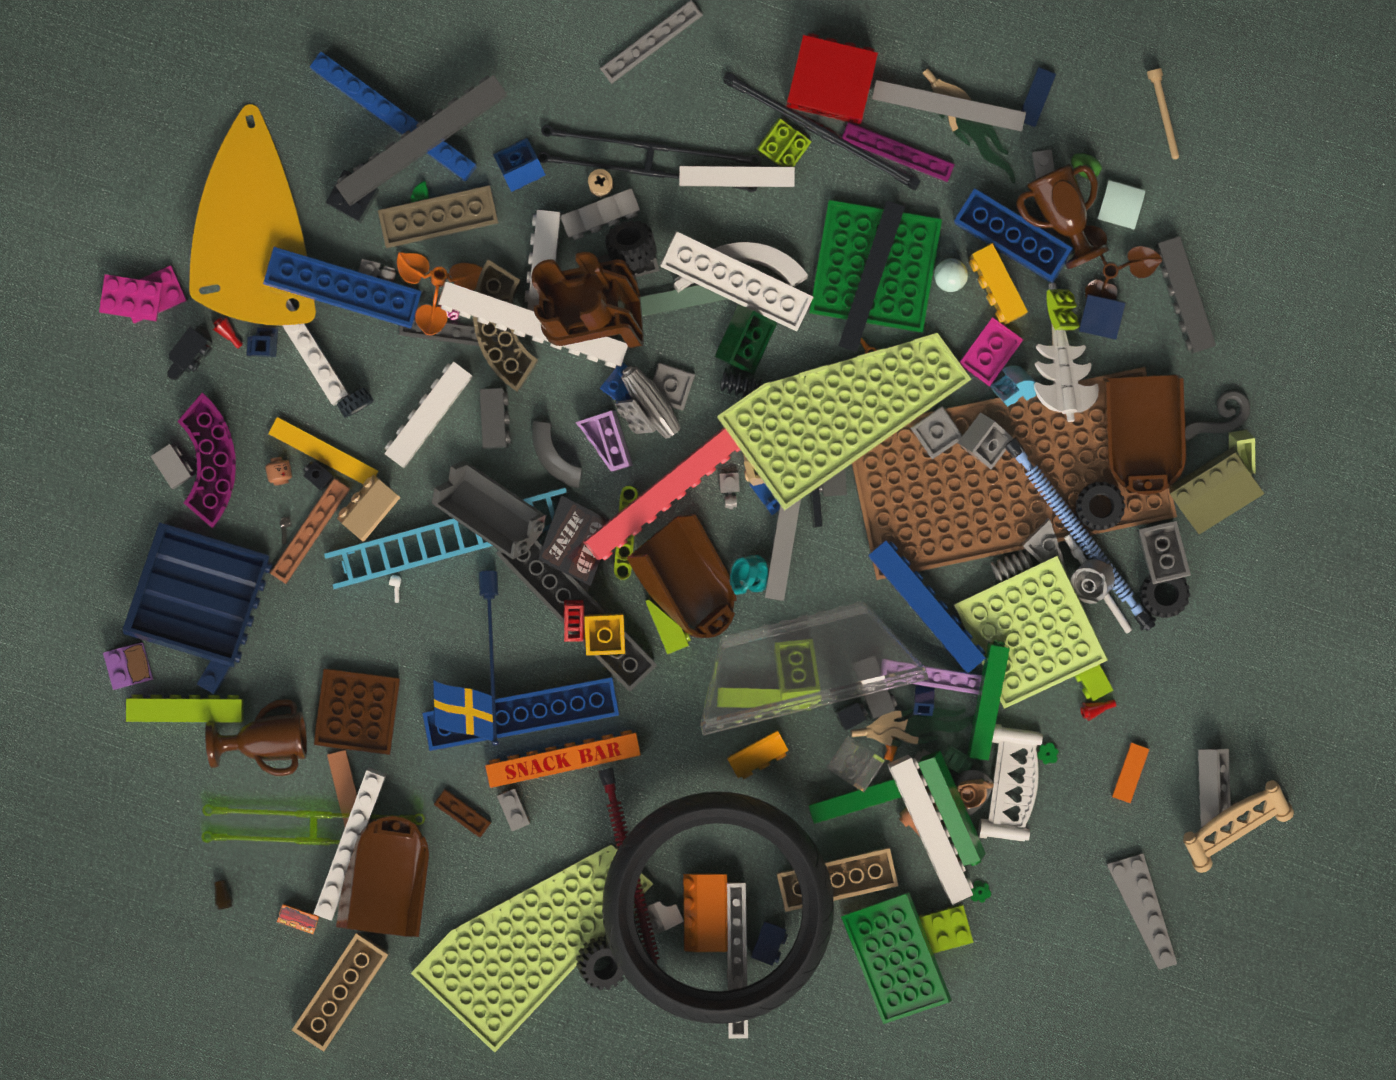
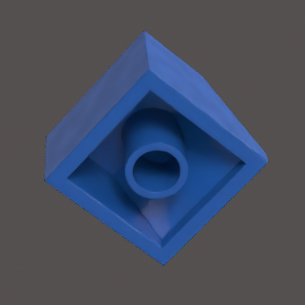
(519, 164)

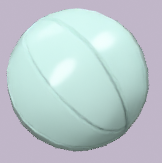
(951, 275)

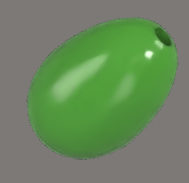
(1088, 160)

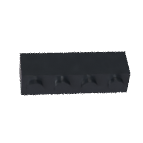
(851, 715)

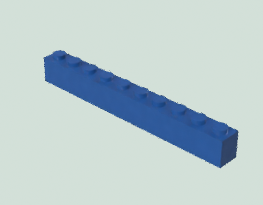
(388, 112)

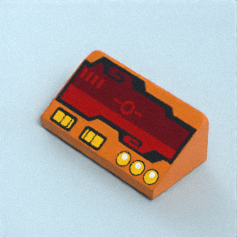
(298, 918)

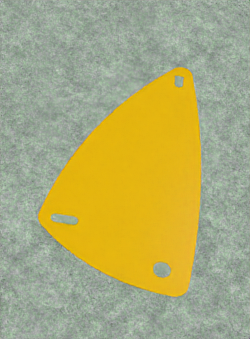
(239, 222)

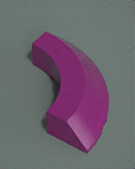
(214, 460)

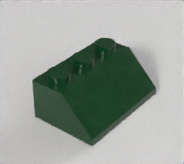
(745, 339)

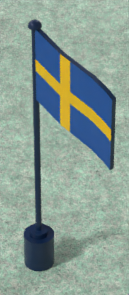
(464, 708)

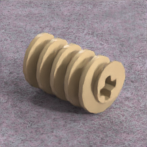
(595, 188)

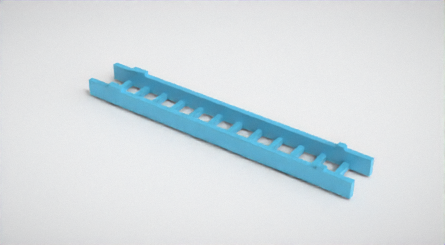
(346, 565)

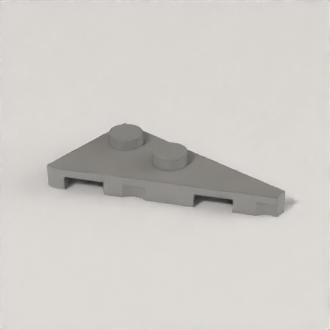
(1043, 543)

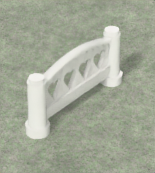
(998, 824)

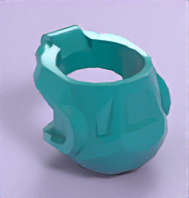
(752, 571)

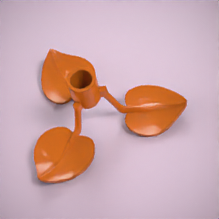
(414, 266)

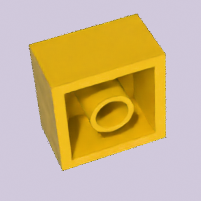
(604, 634)

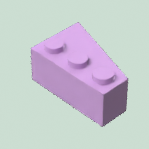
(608, 439)

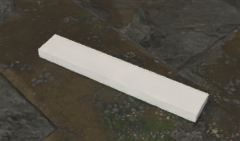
(737, 176)

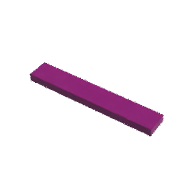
(898, 152)

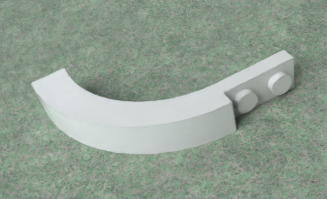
(758, 254)

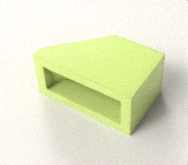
(1245, 446)

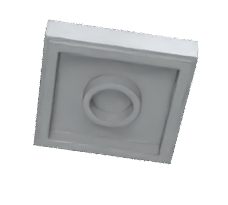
(673, 384)
(936, 432)

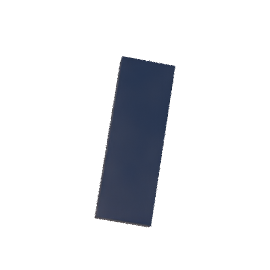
(1037, 96)

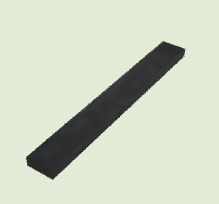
(871, 276)

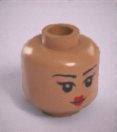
(278, 471)

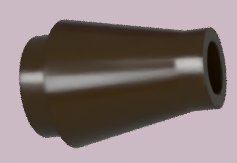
(222, 895)

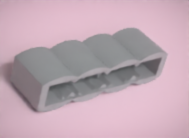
(600, 213)

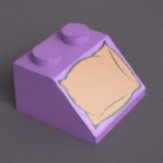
(128, 666)

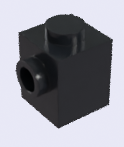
(317, 475)

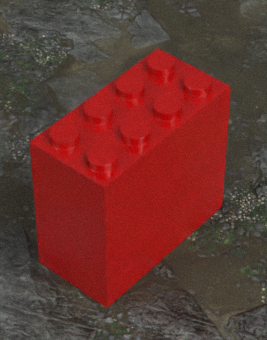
(832, 79)

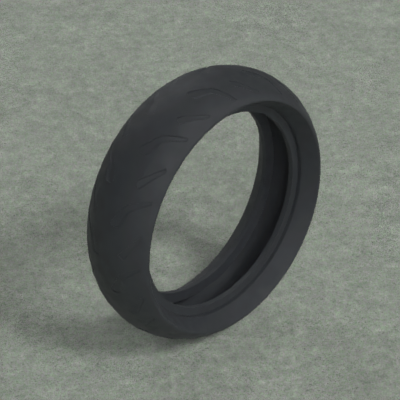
(701, 1004)

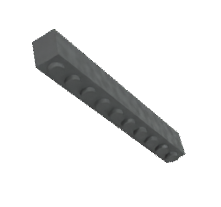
(421, 140)

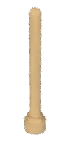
(1156, 77)

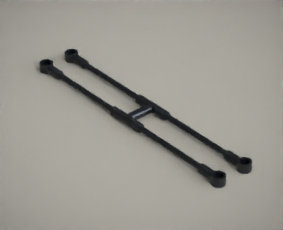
(823, 132)
(650, 146)

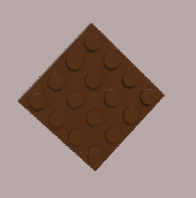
(357, 711)

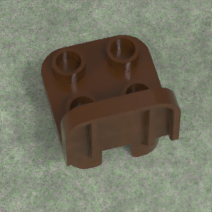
(588, 301)

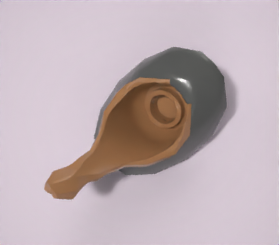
(974, 789)

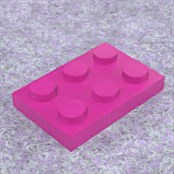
(171, 290)
(130, 297)
(990, 351)

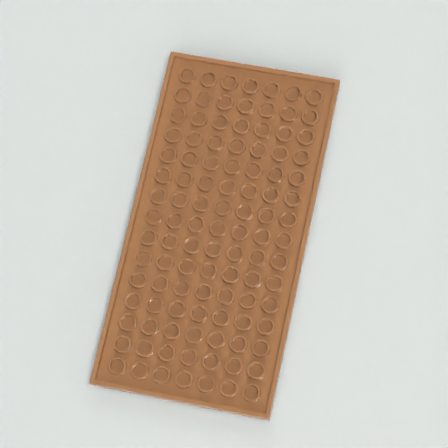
(964, 511)

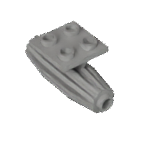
(648, 407)

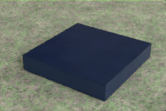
(1102, 316)

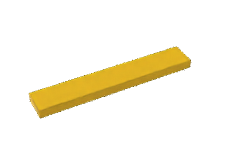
(321, 451)

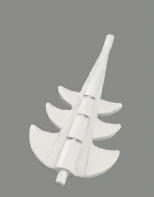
(1065, 393)

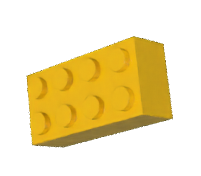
(998, 285)

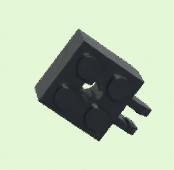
(357, 210)
(188, 353)

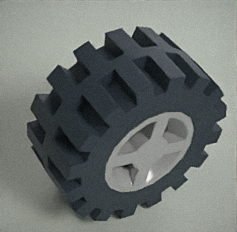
(355, 402)

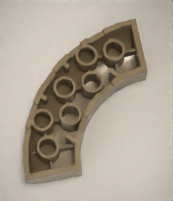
(509, 365)

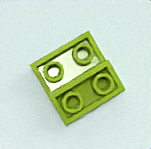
(783, 144)
(1060, 306)

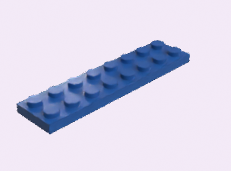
(342, 287)

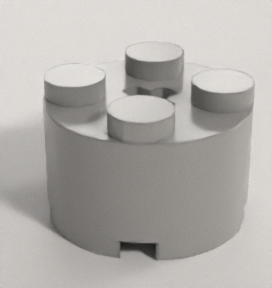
(1093, 580)

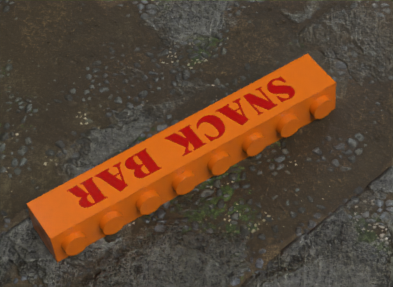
(562, 760)

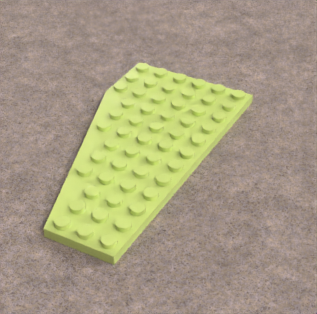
(830, 416)
(519, 951)

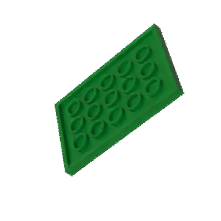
(896, 958)

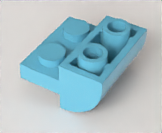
(1014, 385)

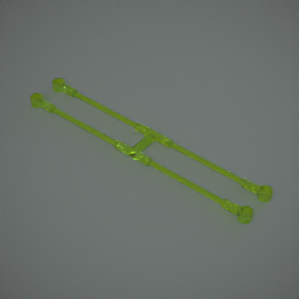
(313, 815)

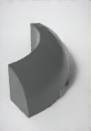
(549, 457)

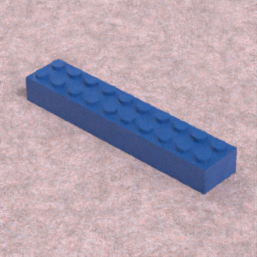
(537, 712)

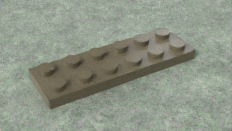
(438, 216)

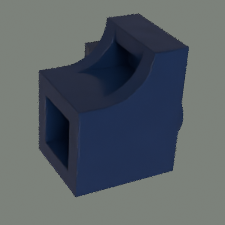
(263, 343)

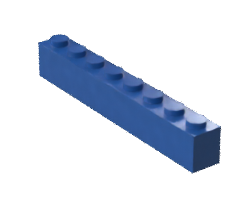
(930, 611)

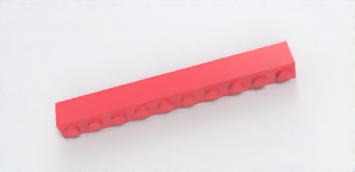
(661, 495)

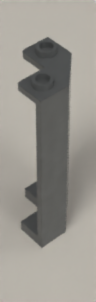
(489, 510)

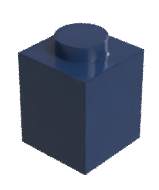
(923, 700)

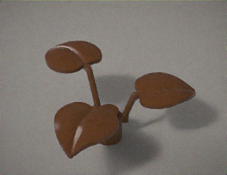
(1142, 264)

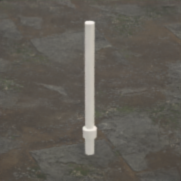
(1077, 552)

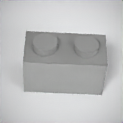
(172, 466)
(513, 809)

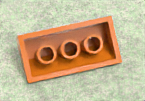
(705, 912)

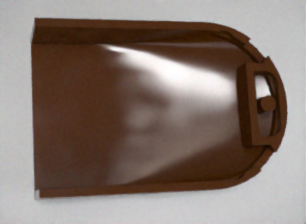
(1145, 431)
(686, 577)
(385, 879)

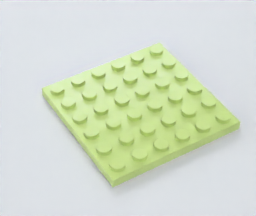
(1040, 624)

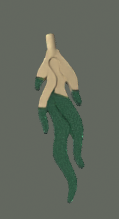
(975, 130)
(911, 730)

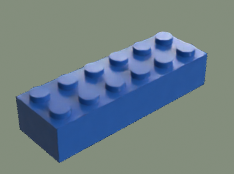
(1013, 236)

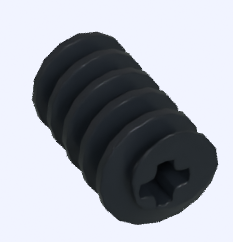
(738, 384)

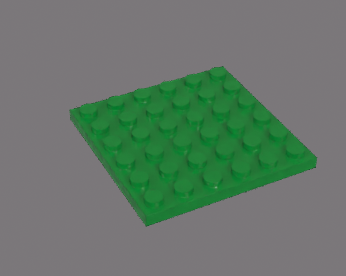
(907, 275)

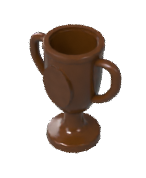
(1064, 209)
(263, 739)

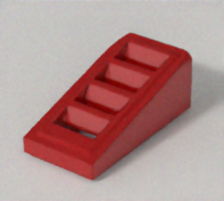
(573, 604)

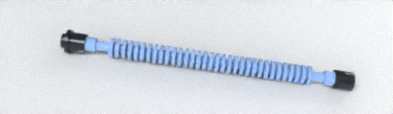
(1017, 451)

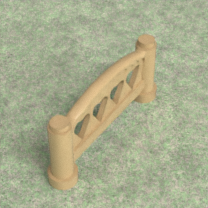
(1274, 805)

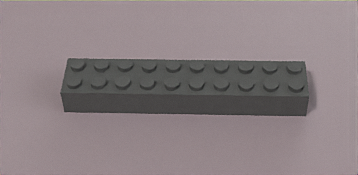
(556, 586)

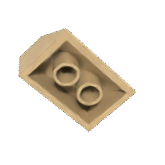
(368, 507)

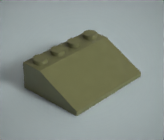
(1215, 490)

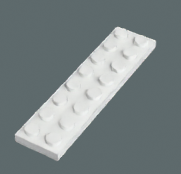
(736, 281)

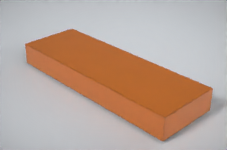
(1130, 772)

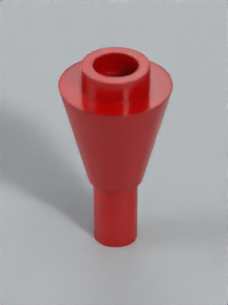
(224, 328)
(1092, 710)

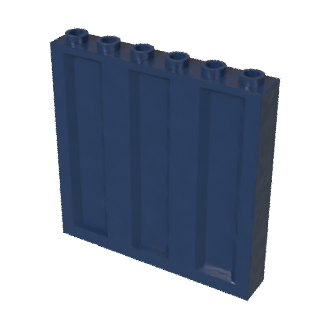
(197, 595)

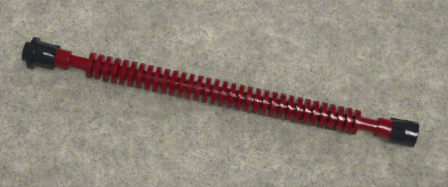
(608, 781)

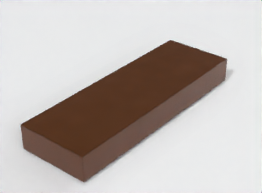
(462, 813)

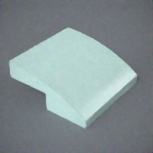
(1121, 204)

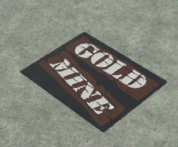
(565, 539)

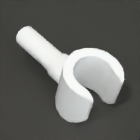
(395, 581)

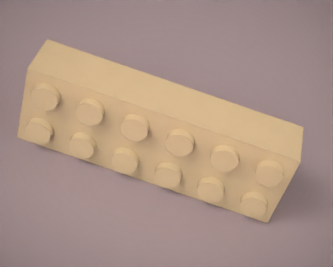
(848, 877)
(340, 991)

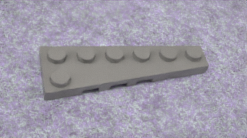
(1138, 893)

